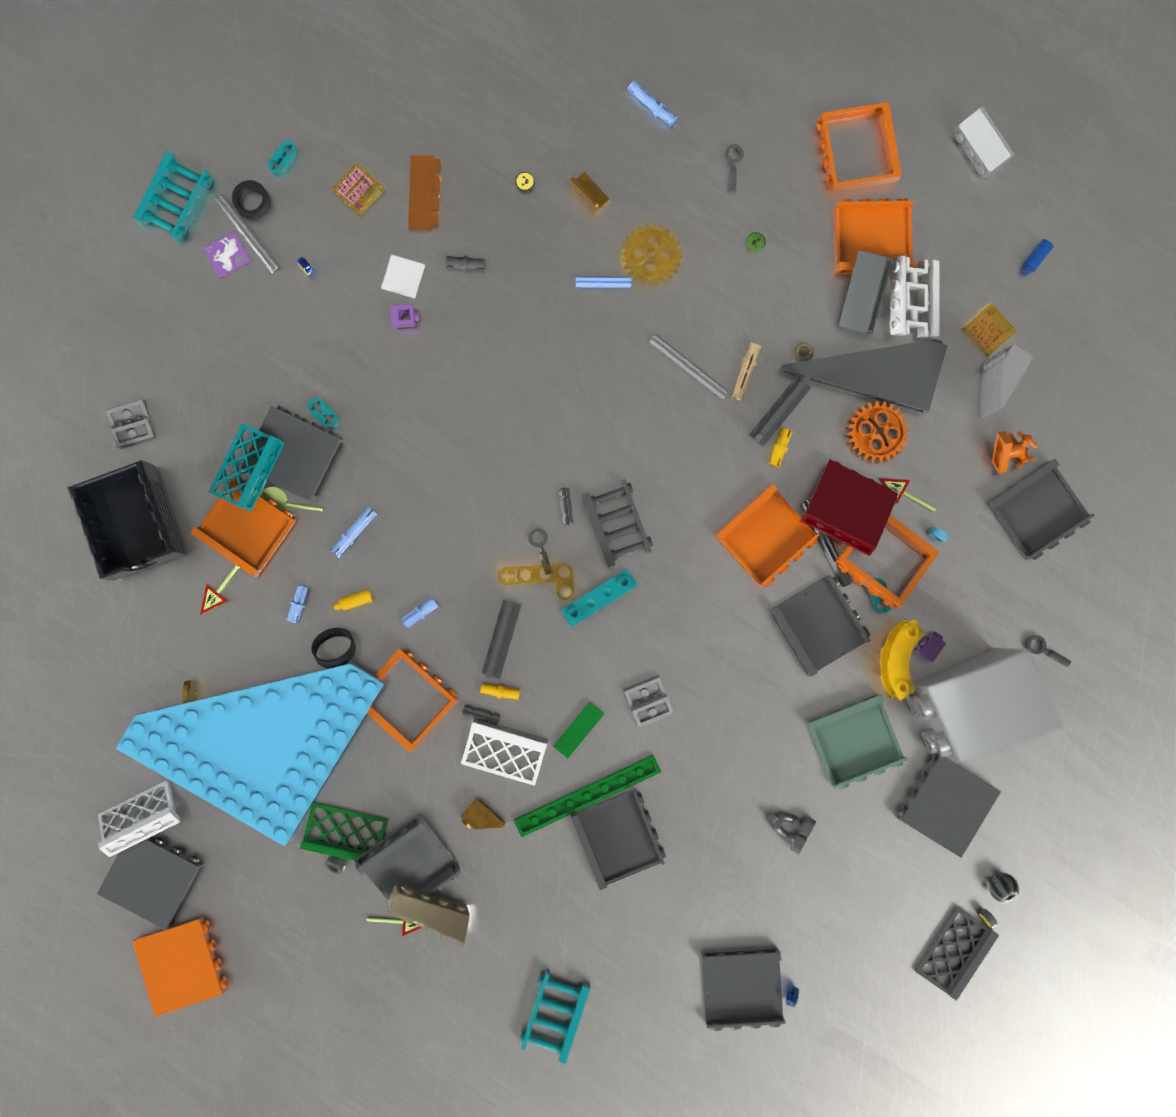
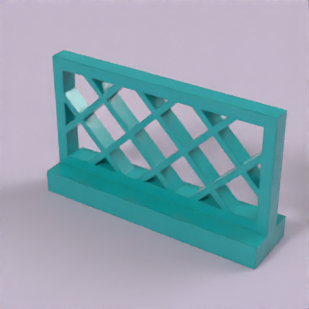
(260, 471)

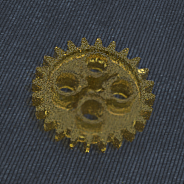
(639, 241)

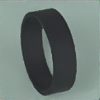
(330, 633)

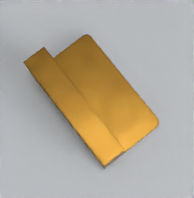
(589, 192)

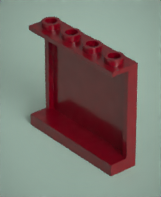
(850, 507)

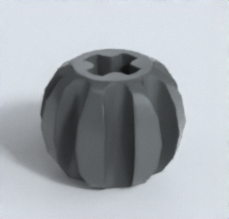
(1003, 887)

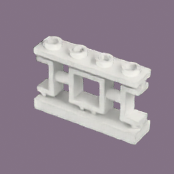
(926, 298)

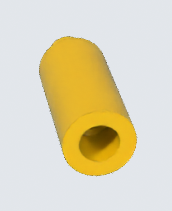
(354, 600)

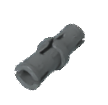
(465, 263)

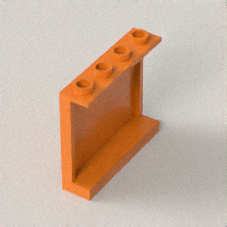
(872, 227)
(242, 535)
(767, 536)
(180, 966)

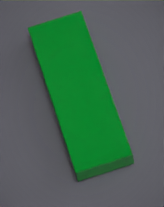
(578, 730)

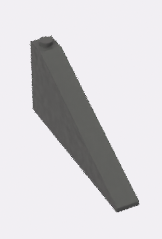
(893, 374)

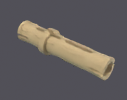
(753, 351)

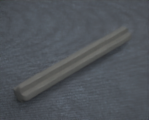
(830, 552)

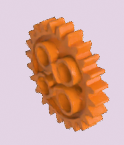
(892, 422)

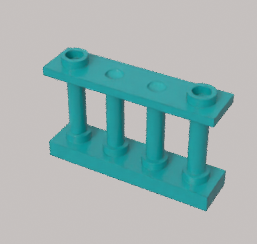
(162, 181)
(599, 597)
(567, 1030)

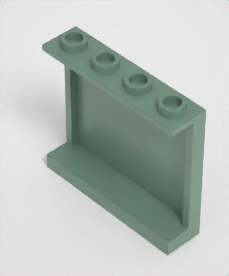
(856, 742)

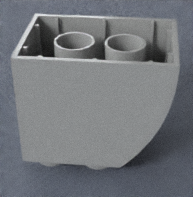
(984, 704)

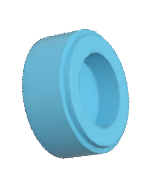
(938, 534)

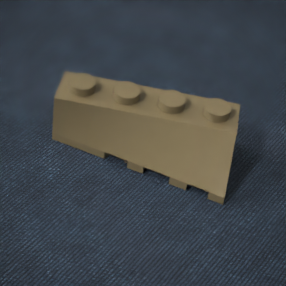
(430, 912)

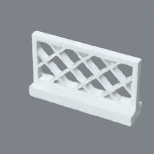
(510, 736)
(140, 828)

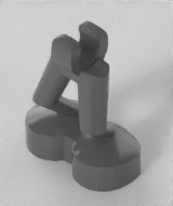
(804, 829)

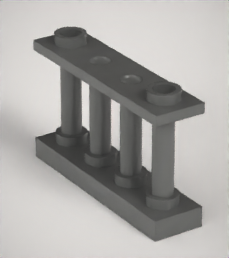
(605, 537)

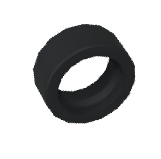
(243, 187)

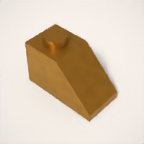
(481, 816)

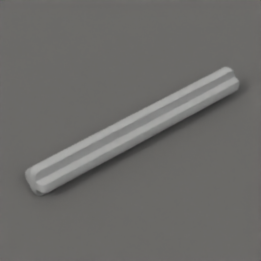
(247, 233)
(688, 366)

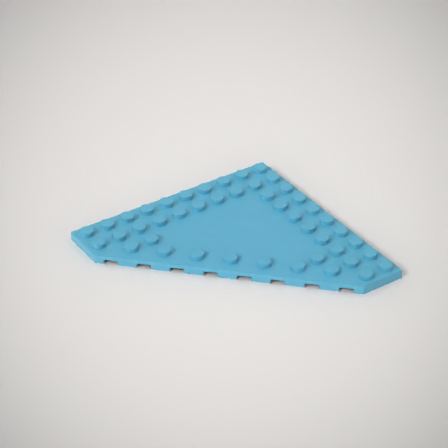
(258, 747)

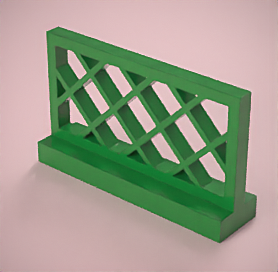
(334, 849)

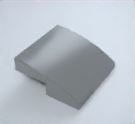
(130, 423)
(648, 701)

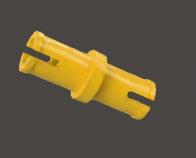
(780, 447)
(500, 691)

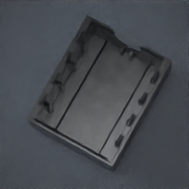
(126, 520)

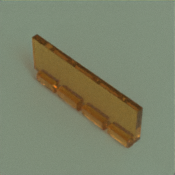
(421, 199)

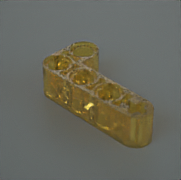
(536, 578)

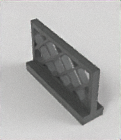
(780, 410)
(501, 639)
(973, 959)

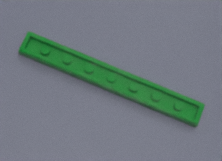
(587, 795)

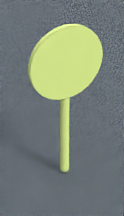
(280, 497)

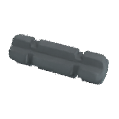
(566, 506)
(481, 714)

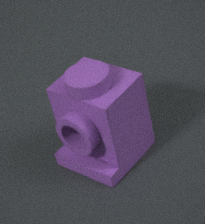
(397, 313)
(930, 646)

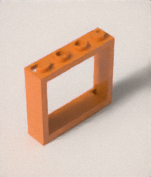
(889, 141)
(875, 587)
(420, 667)

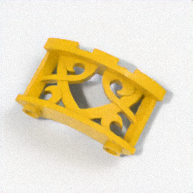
(896, 658)

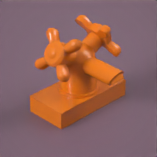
(1009, 448)

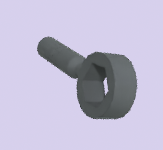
(733, 172)
(543, 555)
(1052, 654)

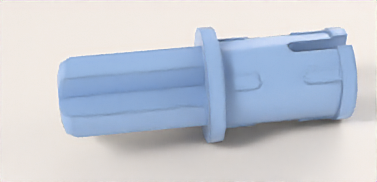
(297, 604)
(420, 612)

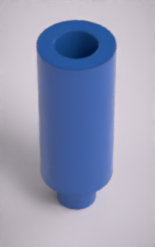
(1037, 256)

